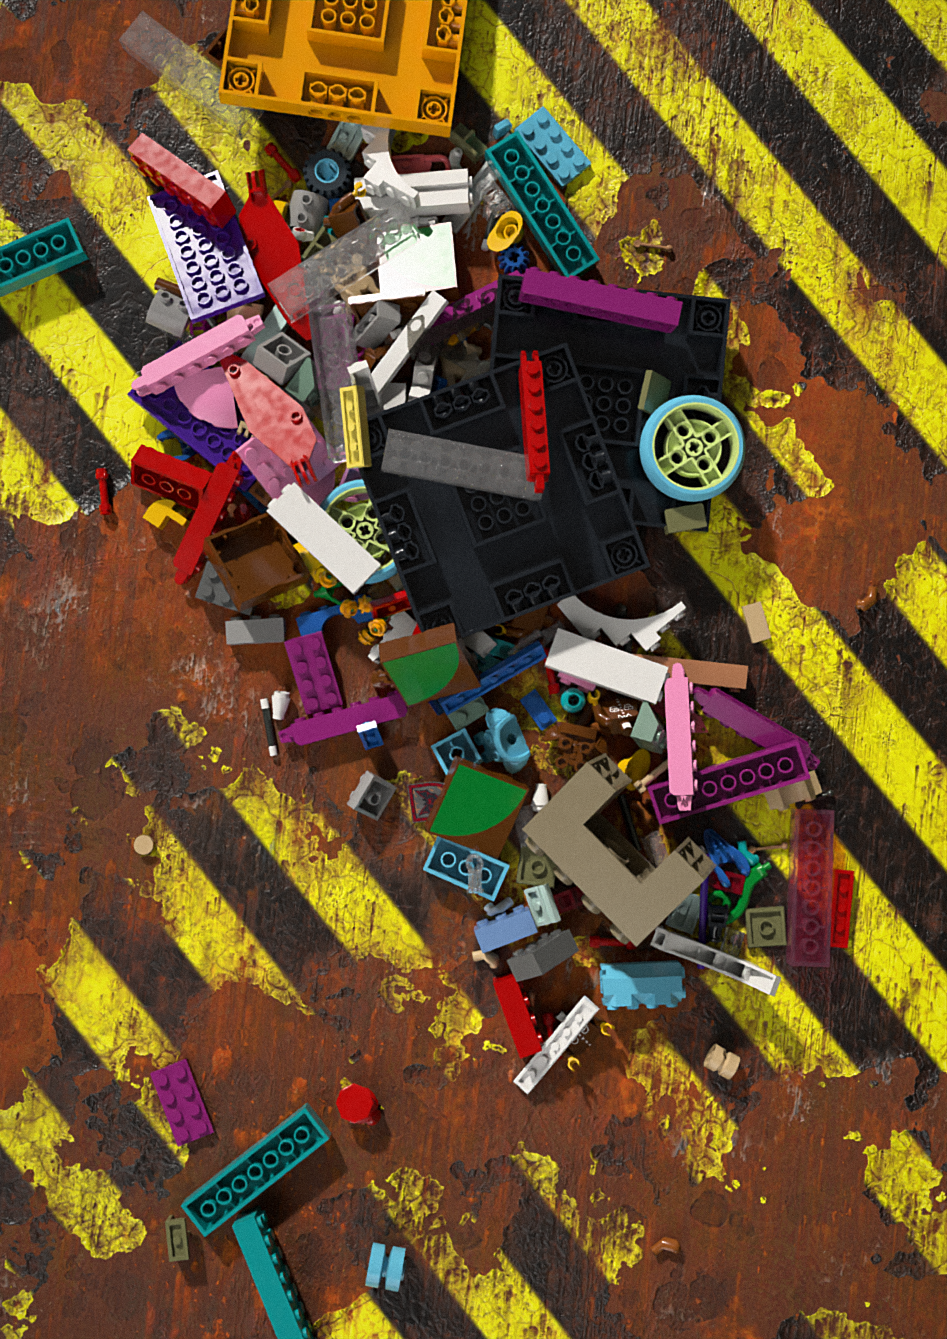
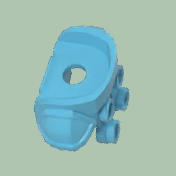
(503, 741)

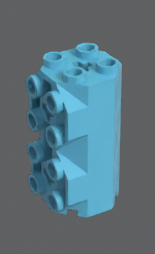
(642, 982)

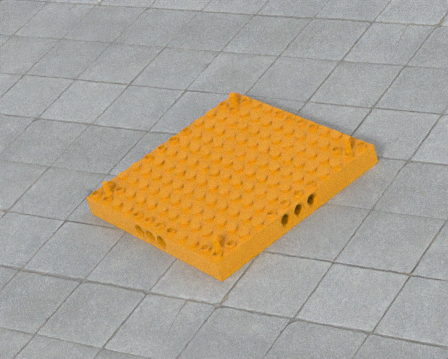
(347, 60)

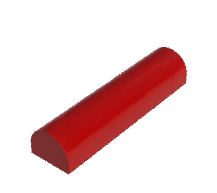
(389, 605)

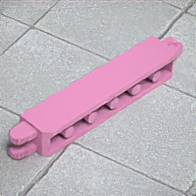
(197, 354)
(679, 738)

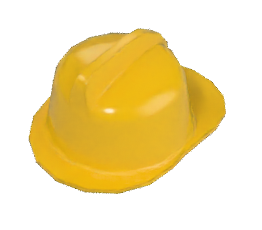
(506, 232)
(636, 766)

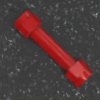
(273, 152)
(101, 475)
(553, 687)
(596, 941)
(548, 1020)

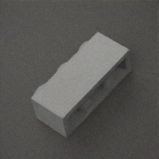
(377, 324)
(255, 630)

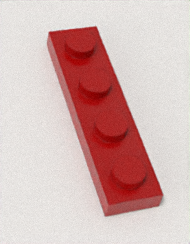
(841, 907)

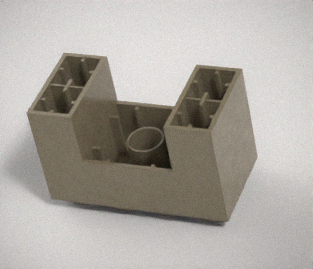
(605, 862)

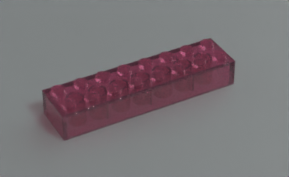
(810, 887)

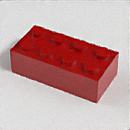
(168, 477)
(516, 1012)

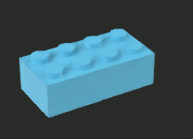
(448, 862)

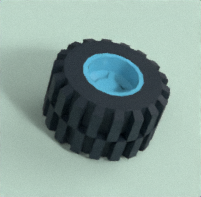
(327, 173)

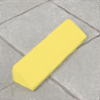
(355, 427)

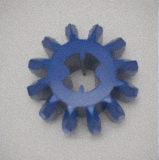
(509, 253)

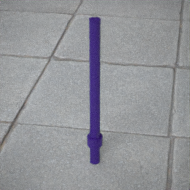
(703, 913)

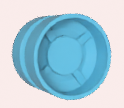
(389, 1267)

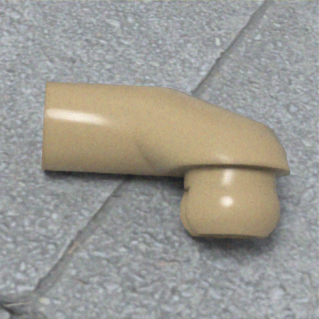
(490, 957)

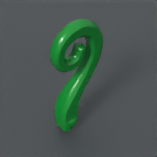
(756, 874)

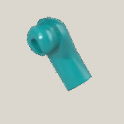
(751, 858)

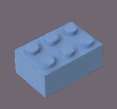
(505, 928)

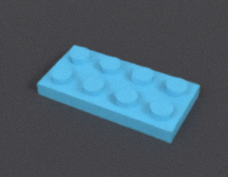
(553, 147)

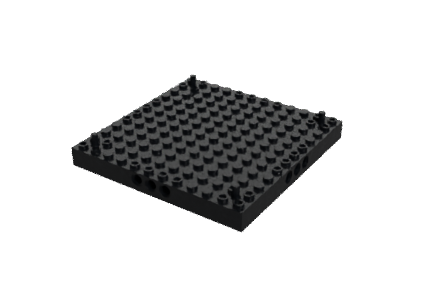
(612, 371)
(495, 555)

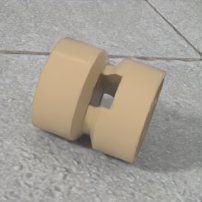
(723, 1062)

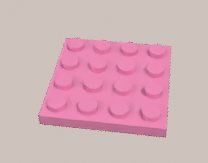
(275, 473)

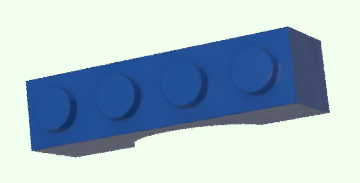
(316, 621)

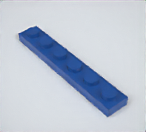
(495, 676)

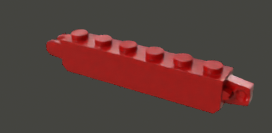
(534, 421)
(208, 517)

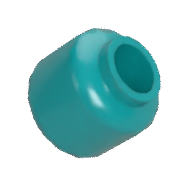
(578, 696)

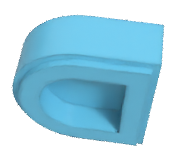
(501, 128)

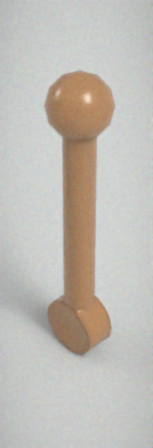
(287, 184)
(637, 244)
(752, 849)

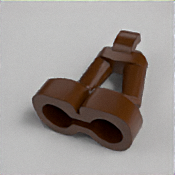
(381, 679)

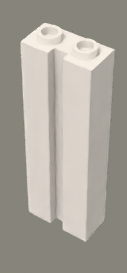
(439, 193)
(323, 537)
(607, 667)

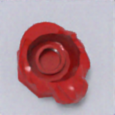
(358, 1105)

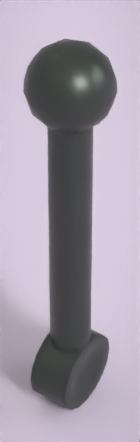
(830, 793)

